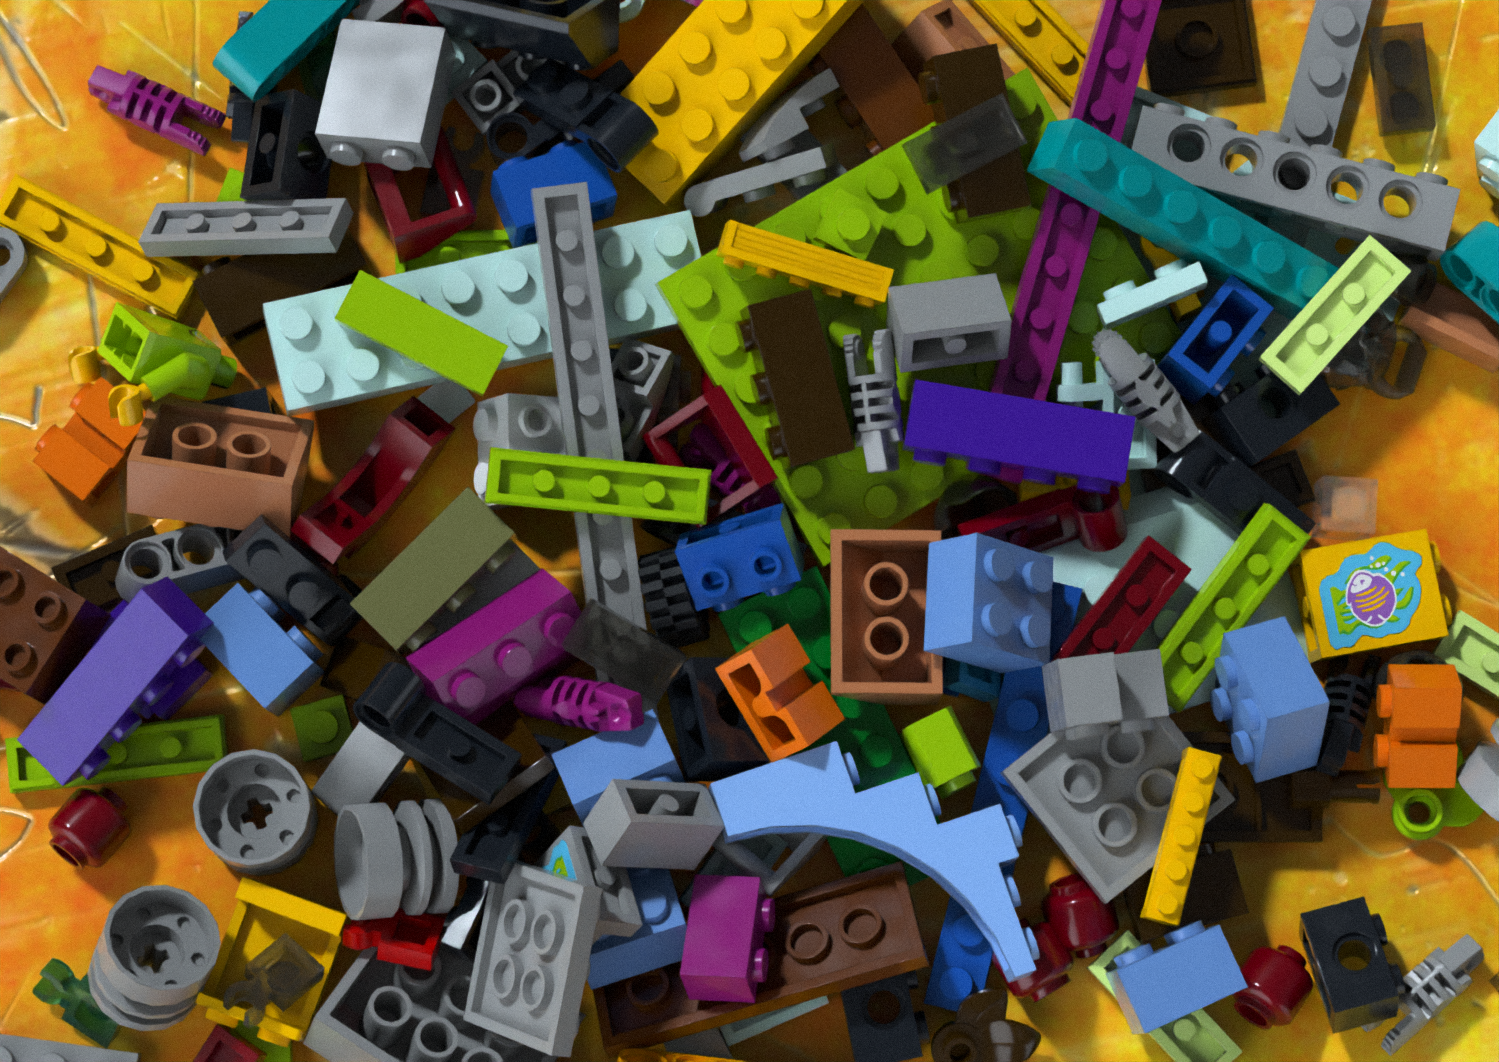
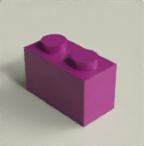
(725, 938)

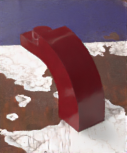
(376, 483)

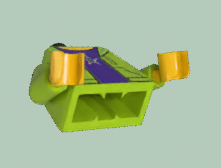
(154, 355)

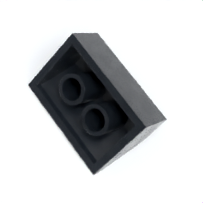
(563, 30)

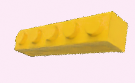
(804, 264)
(1181, 837)

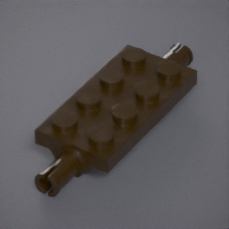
(1278, 808)

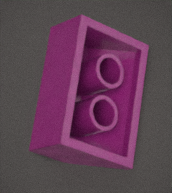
(499, 648)

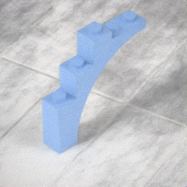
(962, 855)

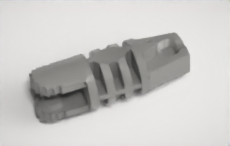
(1145, 390)
(875, 401)
(1431, 989)

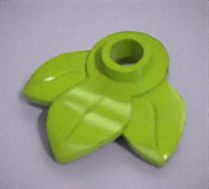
(1445, 806)

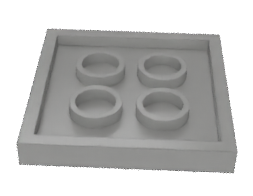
(1106, 798)
(534, 958)

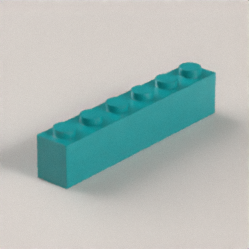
(1177, 215)

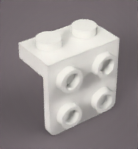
(516, 424)

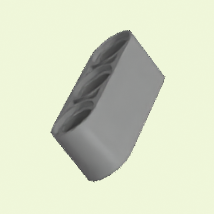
(165, 558)
(360, 771)

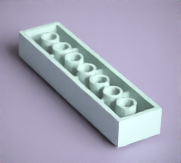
(495, 293)

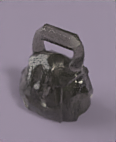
(1369, 356)

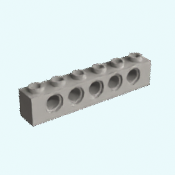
(1313, 206)

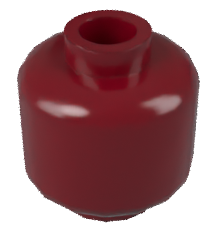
(89, 827)
(1079, 916)
(1050, 969)
(1275, 987)

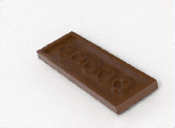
(819, 946)

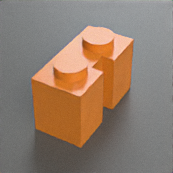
(90, 447)
(778, 695)
(1419, 725)

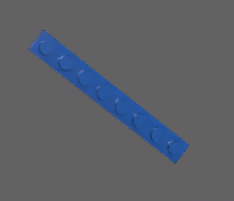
(1018, 724)

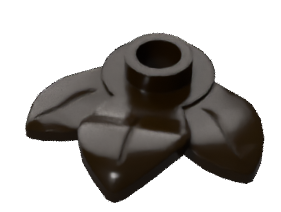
(983, 1027)

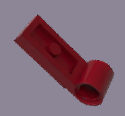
(1057, 519)

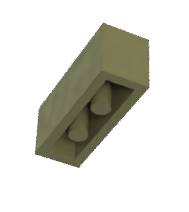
(436, 573)

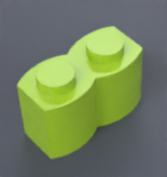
(941, 752)

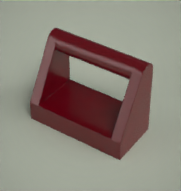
(420, 236)
(732, 437)

